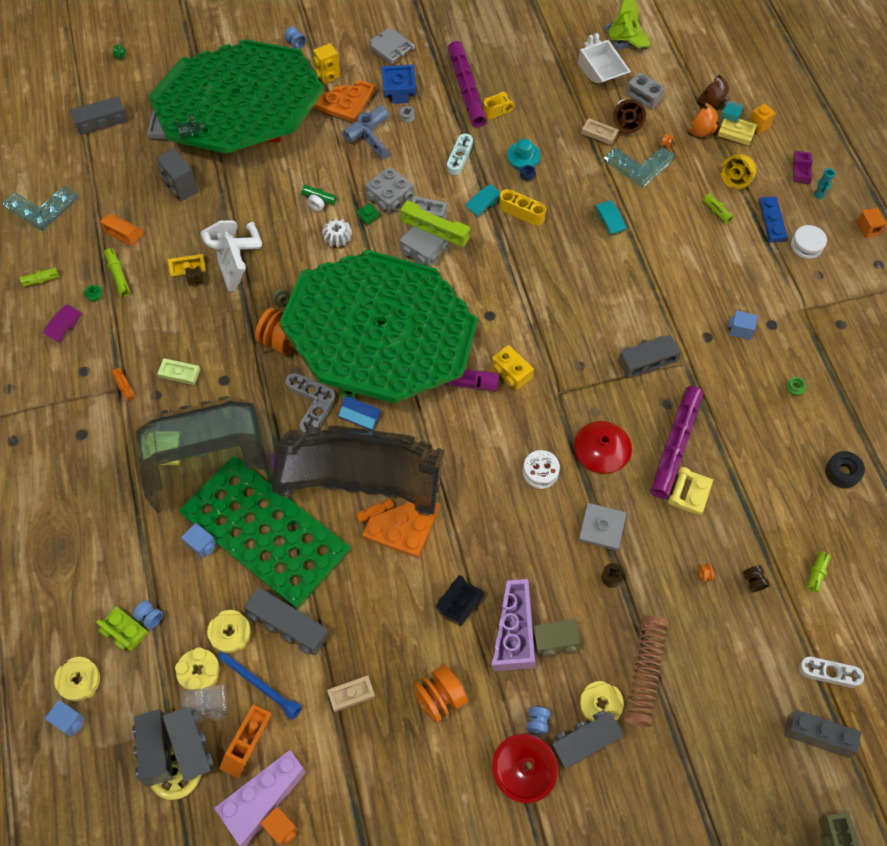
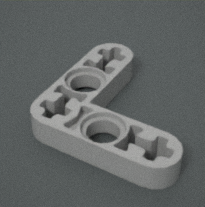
(318, 399)

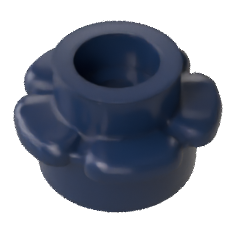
(527, 172)

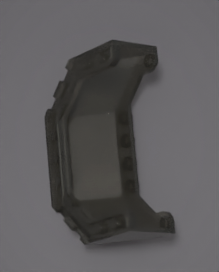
(359, 462)

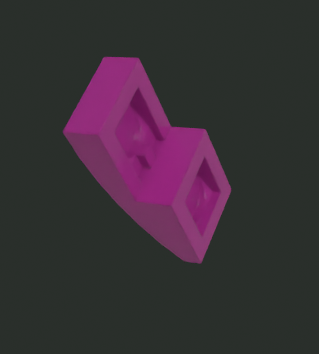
(802, 167)
(60, 323)

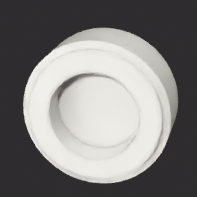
(315, 202)

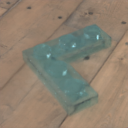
(636, 172)
(44, 215)

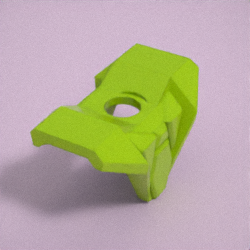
(627, 26)

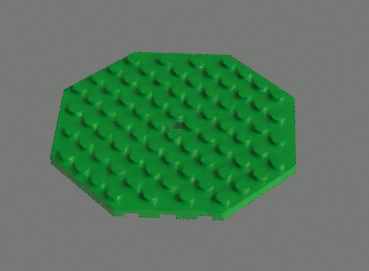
(239, 92)
(338, 335)

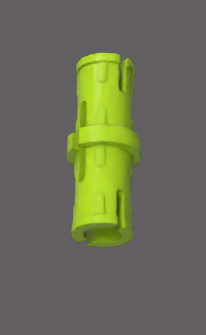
(710, 201)
(39, 277)
(818, 572)

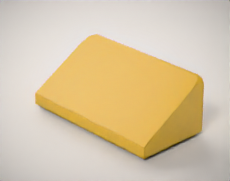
(178, 265)

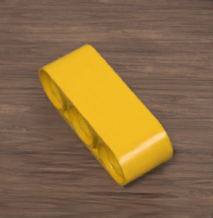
(522, 207)

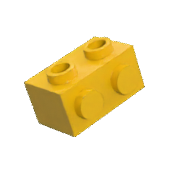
(326, 63)
(512, 368)

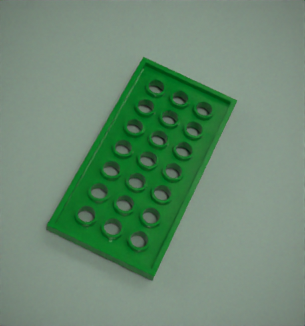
(250, 558)

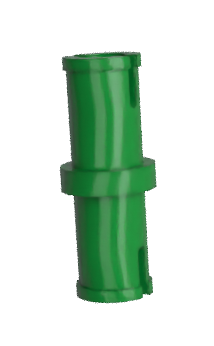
(325, 196)

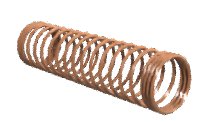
(640, 718)

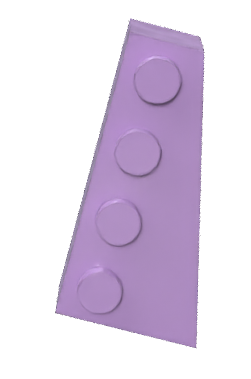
(515, 636)
(259, 797)

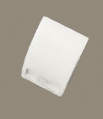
(601, 60)

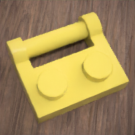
(697, 492)

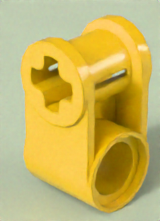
(495, 105)

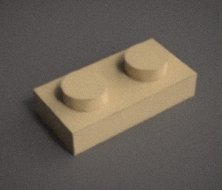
(600, 131)
(351, 693)

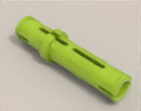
(114, 266)

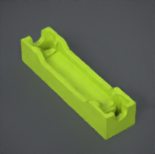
(452, 232)

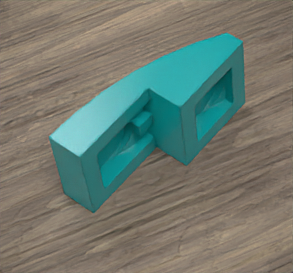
(732, 111)
(482, 200)
(610, 215)

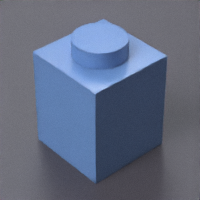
(742, 325)
(199, 541)
(65, 718)

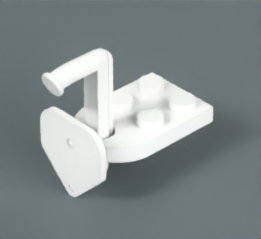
(221, 237)

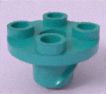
(523, 154)

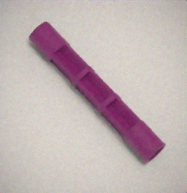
(467, 84)
(477, 379)
(676, 442)

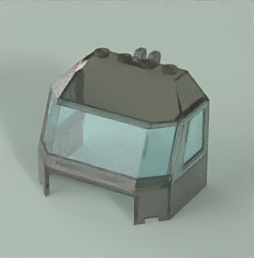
(195, 432)

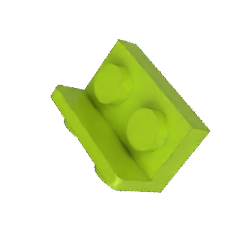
(123, 629)

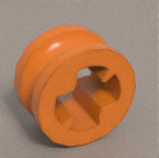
(667, 141)
(706, 572)

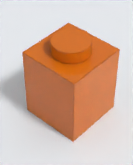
(871, 222)
(279, 827)

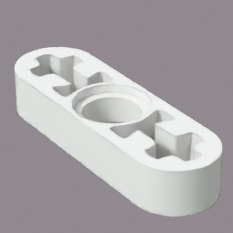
(847, 669)

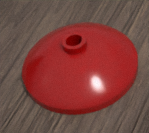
(601, 456)
(515, 778)

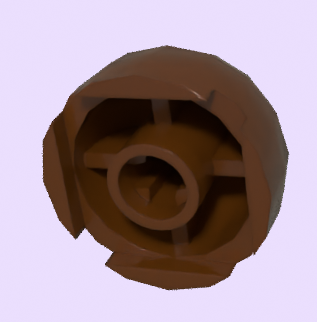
(715, 93)
(629, 116)

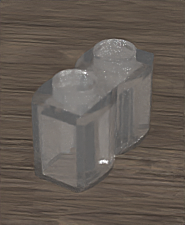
(208, 701)

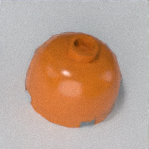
(704, 122)

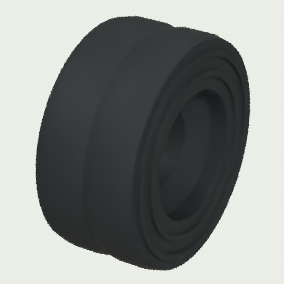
(847, 459)

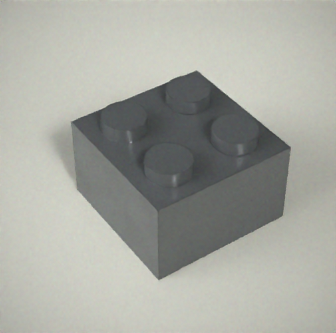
(176, 175)

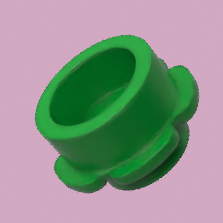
(119, 51)
(96, 295)

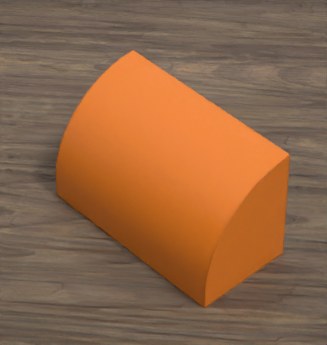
(121, 229)

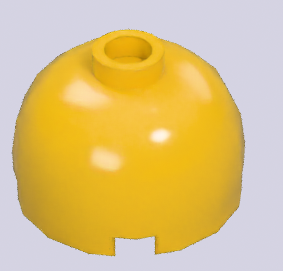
(738, 171)

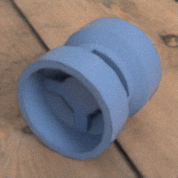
(292, 36)
(147, 614)
(538, 720)

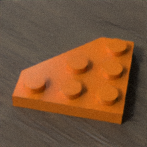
(346, 101)
(401, 529)

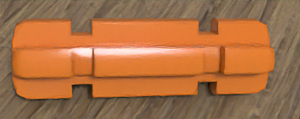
(123, 384)
(374, 510)

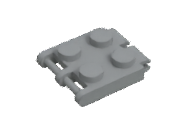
(390, 45)

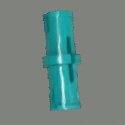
(824, 183)

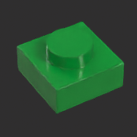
(368, 214)

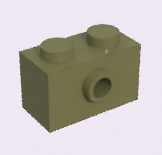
(557, 638)
(837, 830)

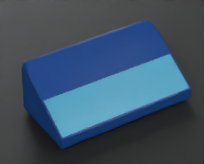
(359, 413)

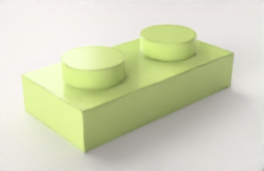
(178, 371)

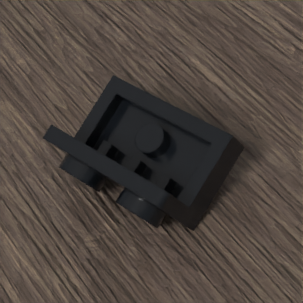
(459, 601)

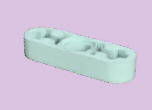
(459, 159)

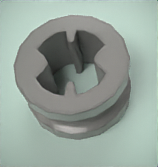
(407, 118)

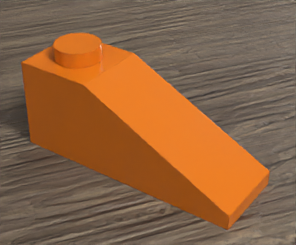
(245, 741)

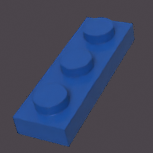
(772, 219)

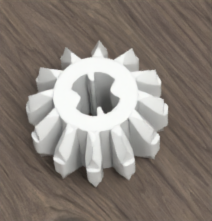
(337, 233)

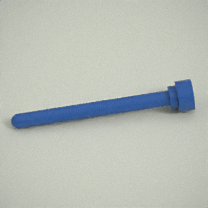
(290, 707)

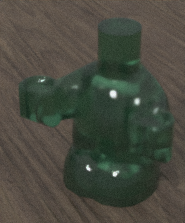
(189, 128)

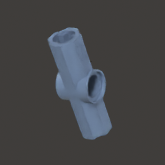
(367, 120)

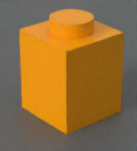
(763, 117)

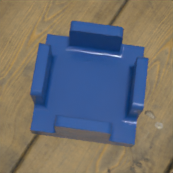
(398, 82)

